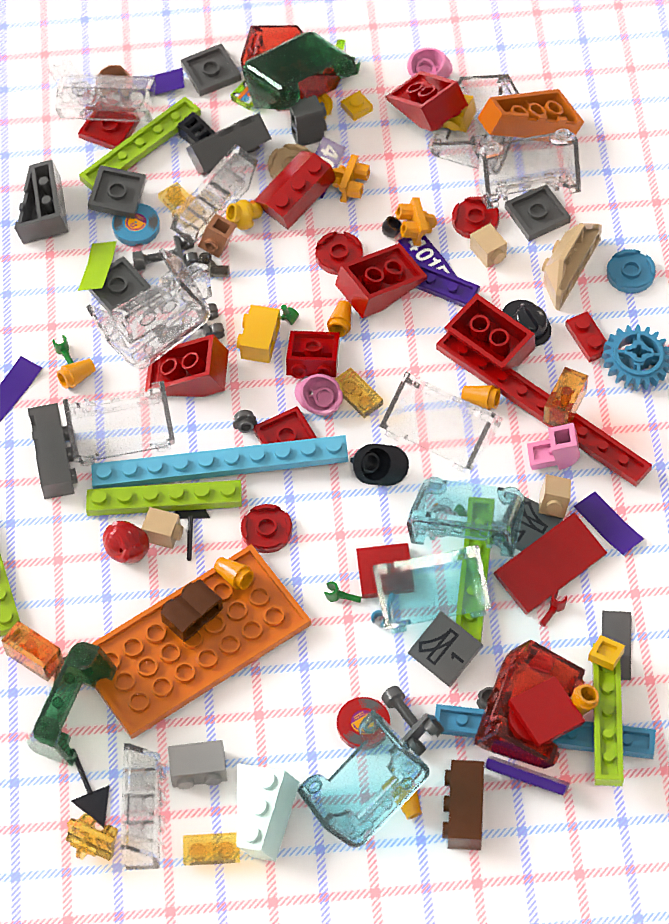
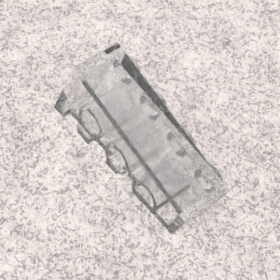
(220, 188)

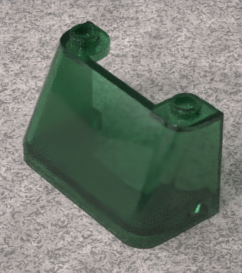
(275, 73)
(81, 665)

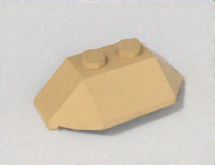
(569, 260)

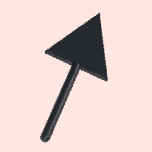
(190, 515)
(94, 802)

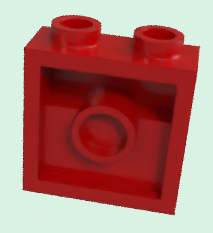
(312, 353)

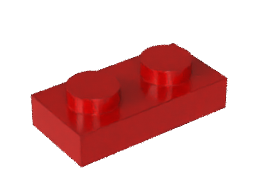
(586, 335)

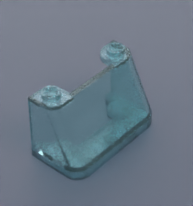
(467, 512)
(423, 586)
(367, 785)

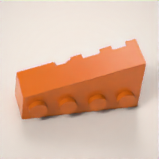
(529, 114)

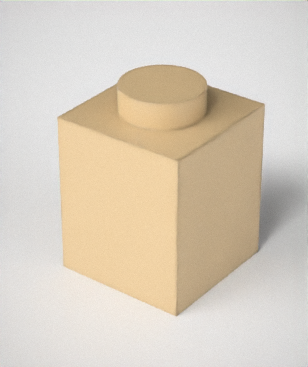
(488, 245)
(554, 496)
(162, 527)

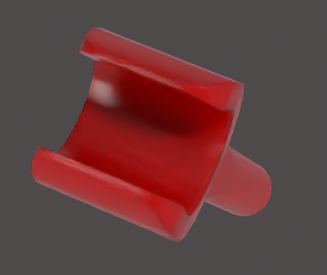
(555, 606)

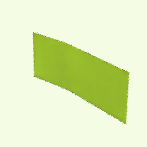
(98, 265)

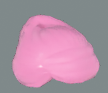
(430, 61)
(325, 397)

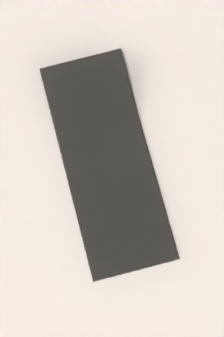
(617, 627)

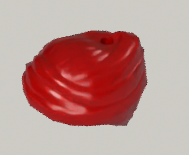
(125, 542)

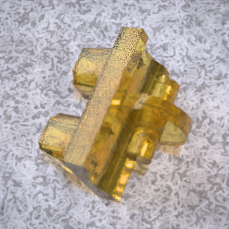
(90, 840)

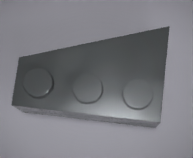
(245, 133)
(43, 204)
(52, 452)

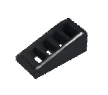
(191, 125)

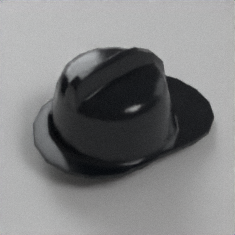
(531, 317)
(380, 464)

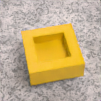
(356, 105)
(606, 652)

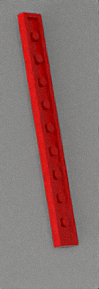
(533, 399)

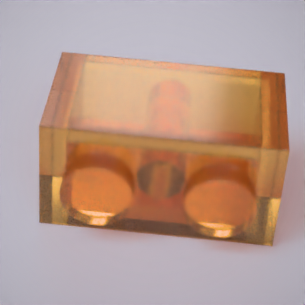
(565, 397)
(32, 651)

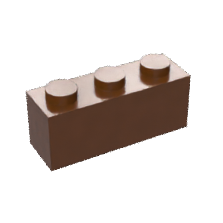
(464, 805)

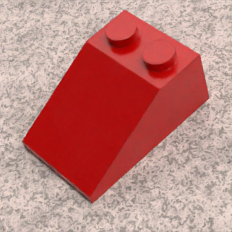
(428, 100)
(379, 279)
(191, 368)

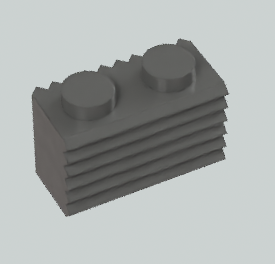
(308, 121)

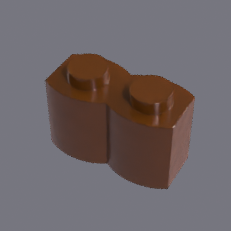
(191, 610)

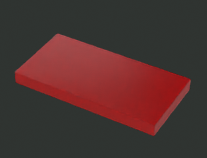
(550, 563)

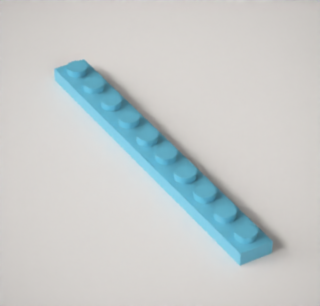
(220, 462)

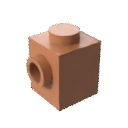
(217, 235)

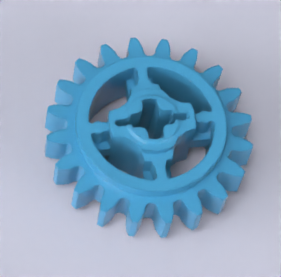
(630, 362)

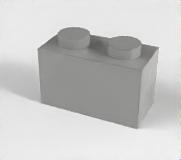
(197, 764)

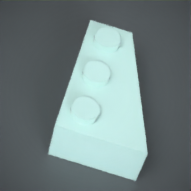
(263, 809)

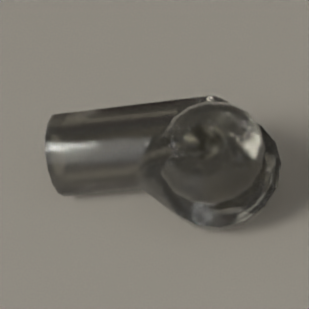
(214, 270)

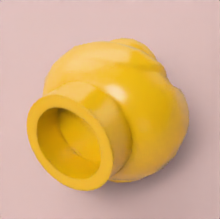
(243, 213)

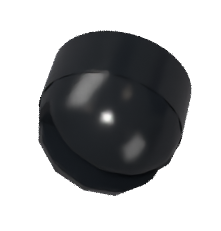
(391, 227)

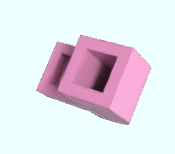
(558, 450)

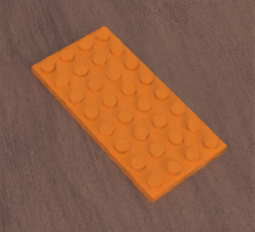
(163, 673)

